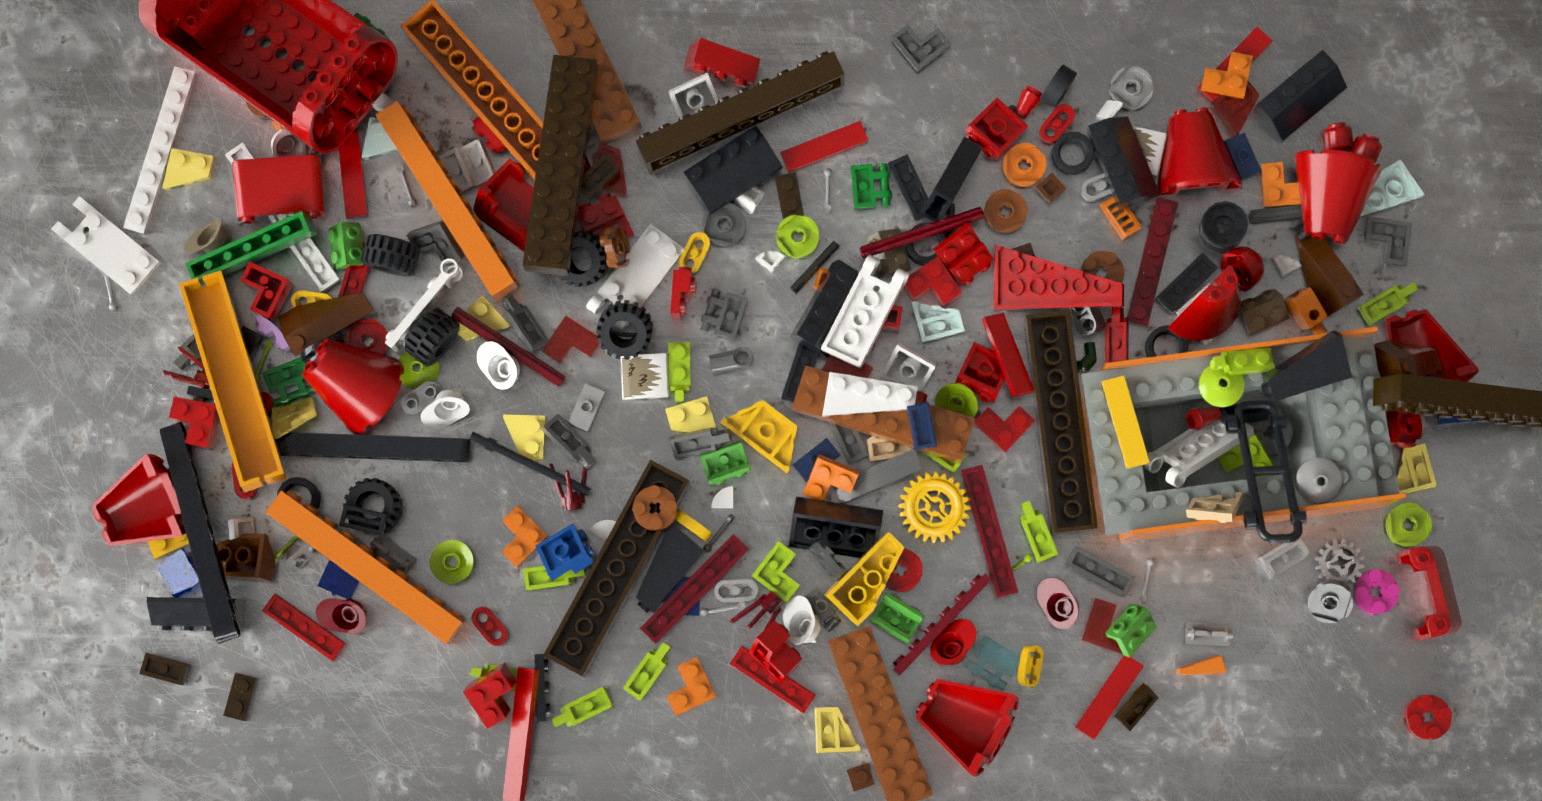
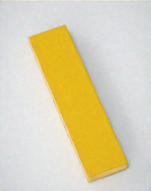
(1125, 422)

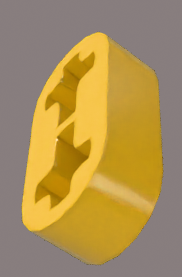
(692, 525)
(1030, 665)

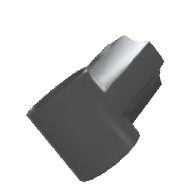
(729, 360)

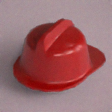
(953, 642)

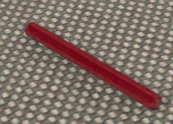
(921, 232)
(513, 349)

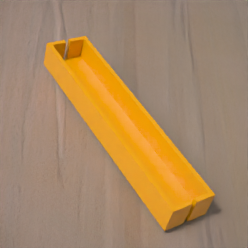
(232, 381)

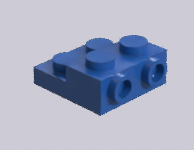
(565, 552)

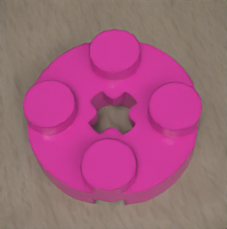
(1362, 592)

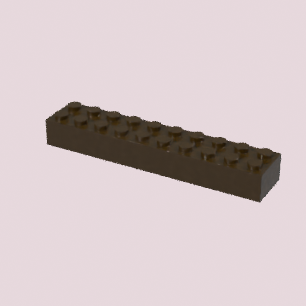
(741, 111)
(560, 165)
(1458, 399)
(1060, 423)
(611, 578)

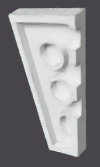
(863, 395)

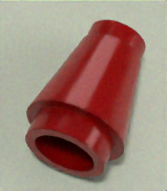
(1027, 102)
(1202, 417)

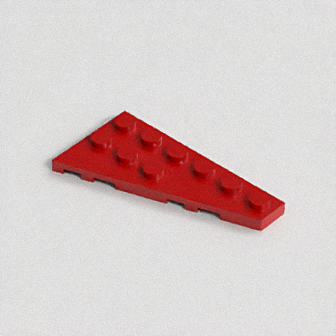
(1035, 283)

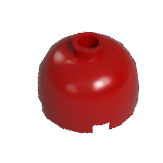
(1247, 266)

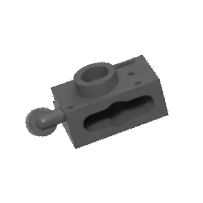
(823, 609)

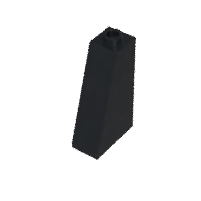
(951, 180)
(1309, 369)
(671, 563)

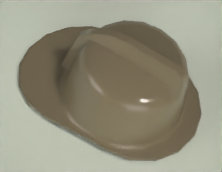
(208, 238)

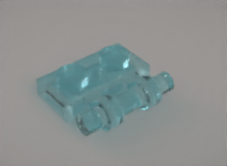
(996, 656)

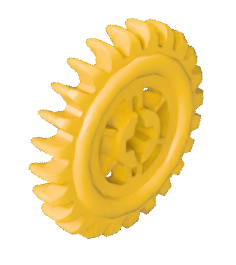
(919, 491)

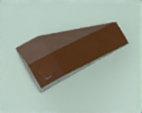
(1326, 275)
(321, 319)
(1406, 359)
(247, 558)

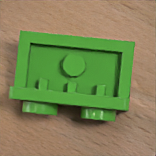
(346, 245)
(725, 463)
(897, 617)
(1132, 629)

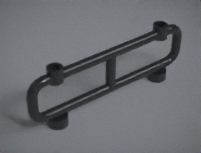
(1255, 519)

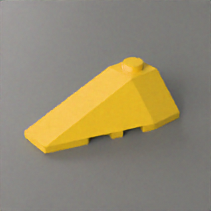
(862, 585)

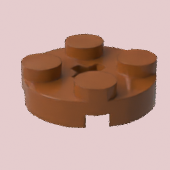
(1016, 217)
(615, 246)
(1108, 262)
(642, 508)

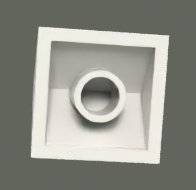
(693, 95)
(908, 368)

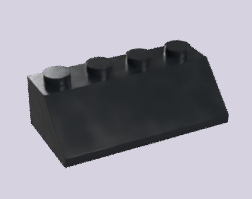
(1301, 96)
(1122, 161)
(733, 169)
(825, 307)
(840, 526)
(186, 613)

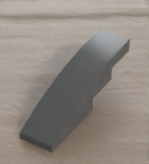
(882, 475)

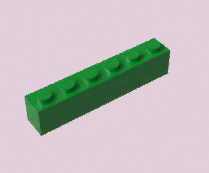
(254, 246)

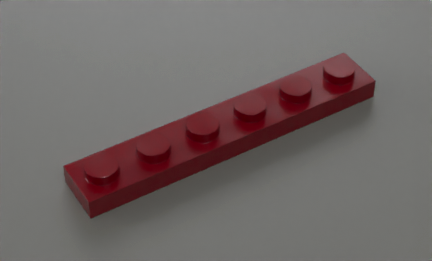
(1152, 262)
(989, 531)
(694, 589)
(947, 616)

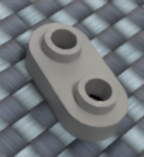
(1100, 186)
(420, 397)
(736, 590)

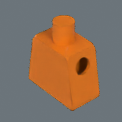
(1303, 303)

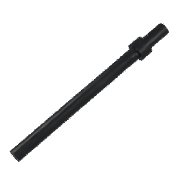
(492, 445)

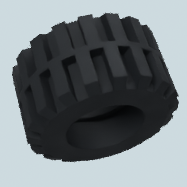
(390, 255)
(598, 266)
(432, 337)
(620, 346)
(374, 486)

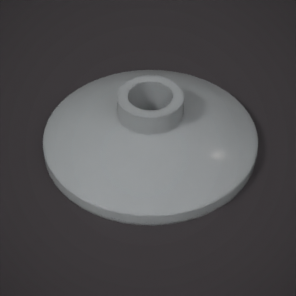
(1307, 480)

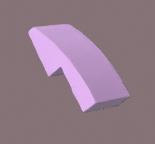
(270, 329)

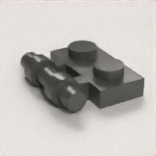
(730, 315)

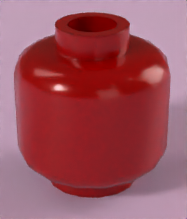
(1338, 136)
(1367, 146)

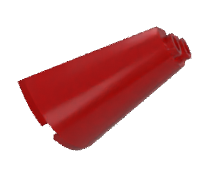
(1195, 155)
(1334, 191)
(1211, 311)
(1423, 330)
(354, 383)
(140, 505)
(968, 721)

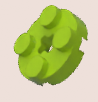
(809, 239)
(1416, 515)

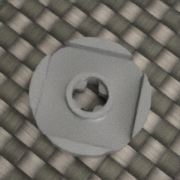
(1144, 87)

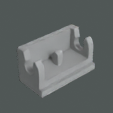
(1283, 557)

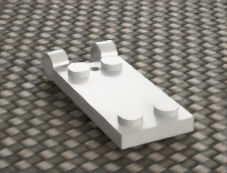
(109, 248)
(648, 265)
(433, 297)
(863, 314)
(1193, 451)

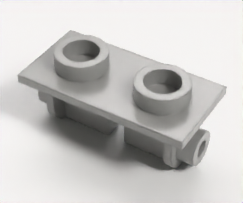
(394, 554)
(296, 557)
(1207, 634)

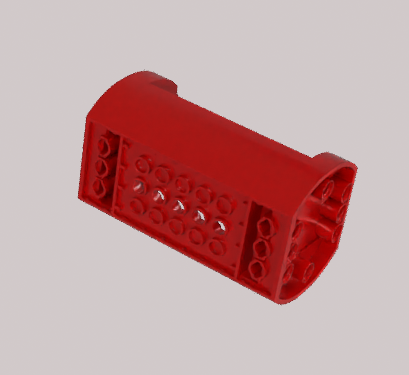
(348, 55)

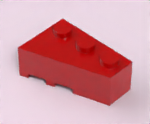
(721, 63)

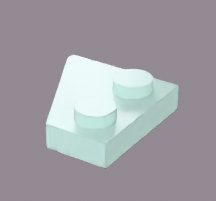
(376, 140)
(936, 321)

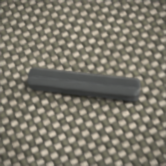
(1276, 213)

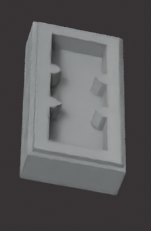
(586, 407)

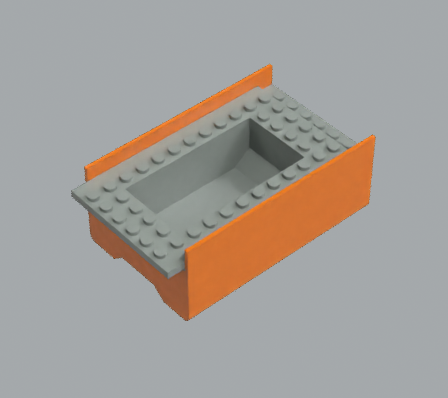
(1326, 423)

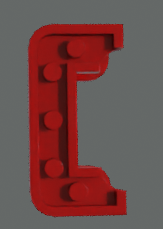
(278, 186)
(506, 203)
(1434, 564)

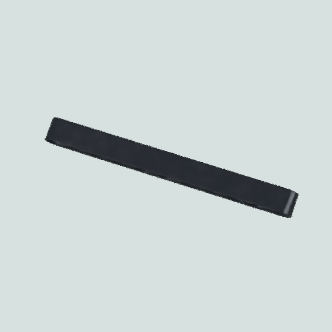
(374, 447)
(200, 533)

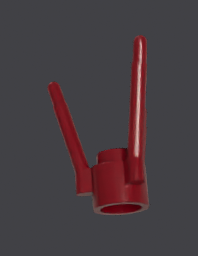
(200, 377)
(571, 500)
(770, 604)

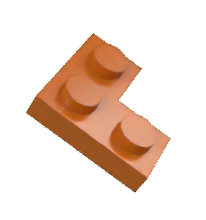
(1229, 82)
(1275, 190)
(827, 473)
(527, 536)
(697, 689)

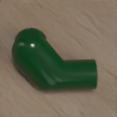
(1089, 359)

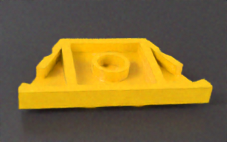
(765, 432)

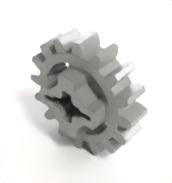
(1337, 554)

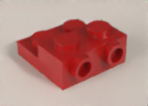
(996, 129)
(604, 214)
(964, 255)
(682, 289)
(982, 373)

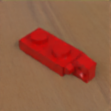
(1117, 336)

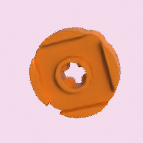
(1033, 156)

